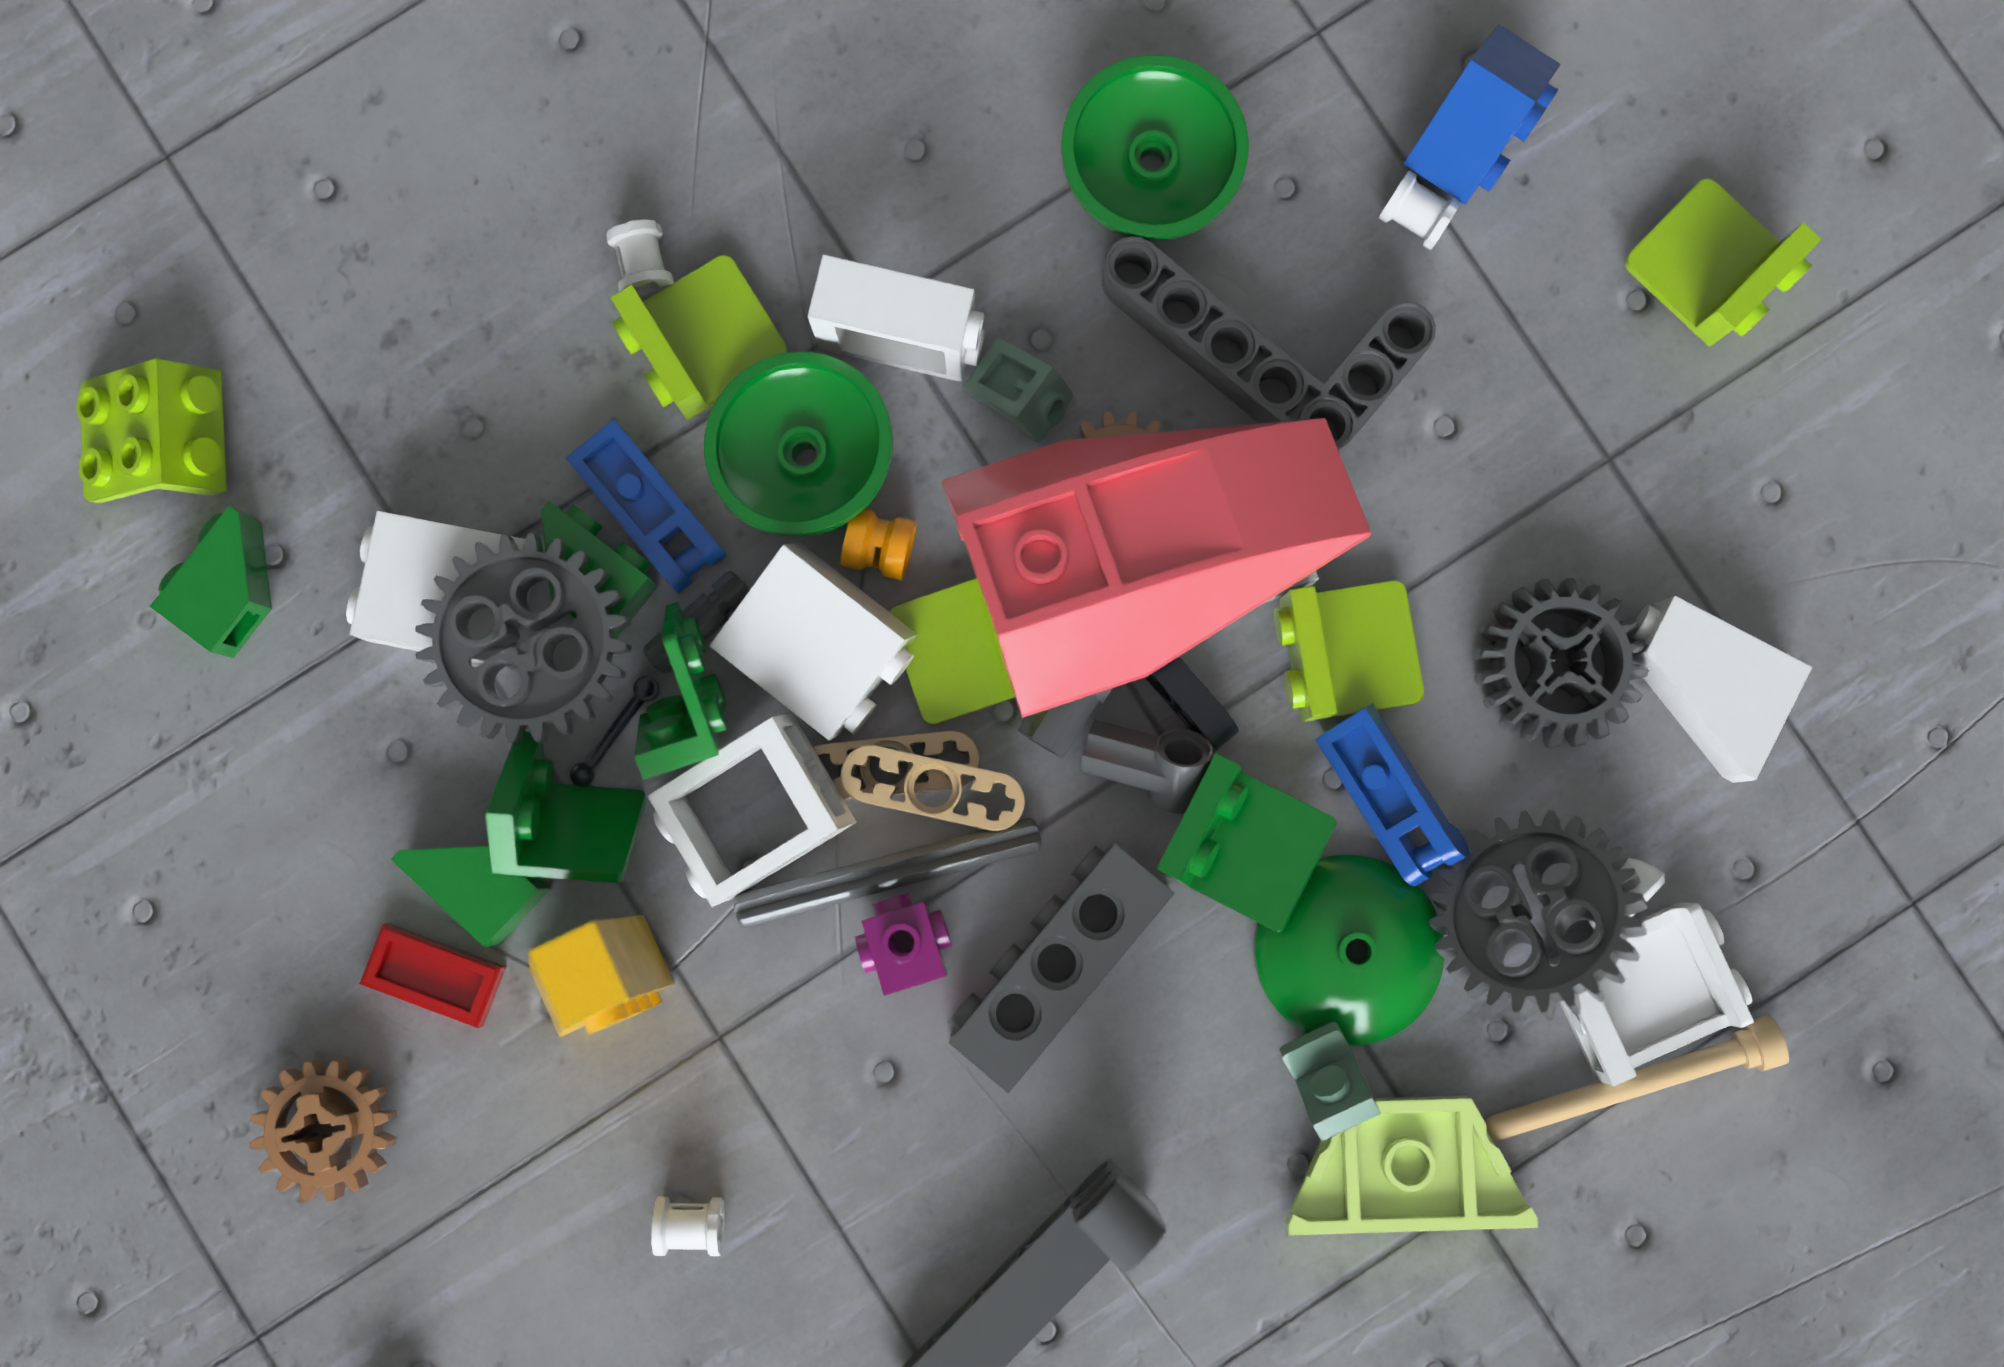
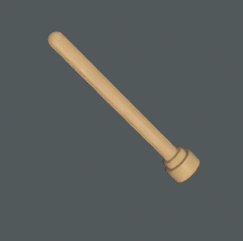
(1754, 1045)

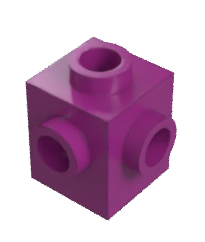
(896, 968)

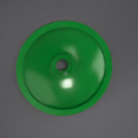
(1164, 111)
(774, 415)
(1307, 963)

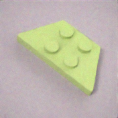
(1410, 1171)

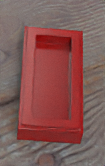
(432, 975)

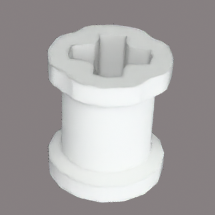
(1420, 210)
(640, 256)
(688, 1226)

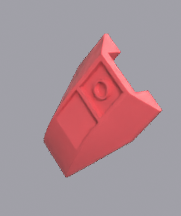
(1145, 545)

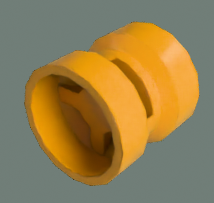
(879, 544)

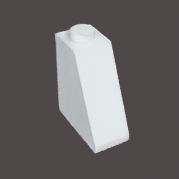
(1718, 683)

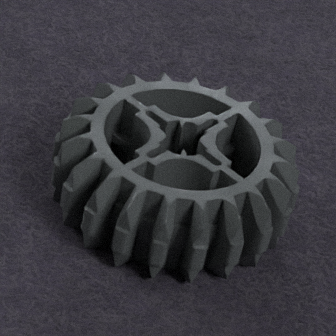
(1582, 679)

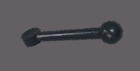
(645, 690)

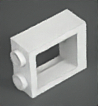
(895, 318)
(802, 778)

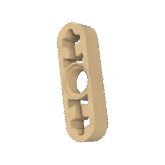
(934, 746)
(883, 793)

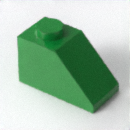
(469, 892)

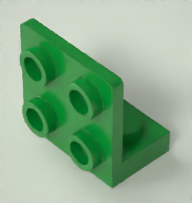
(675, 728)
(556, 827)
(1247, 844)

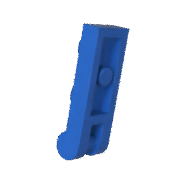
(643, 504)
(1391, 795)

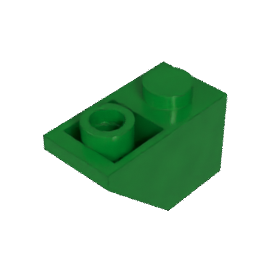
(623, 564)
(221, 586)

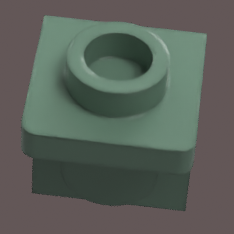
(1020, 388)
(1329, 1080)

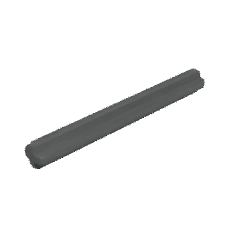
(885, 873)

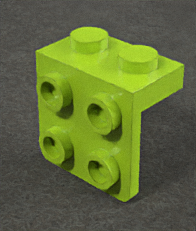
(1717, 262)
(697, 334)
(152, 431)
(1349, 649)
(955, 653)

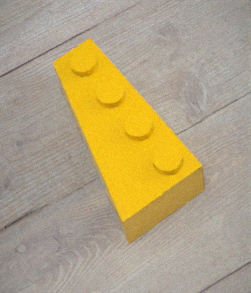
(600, 974)

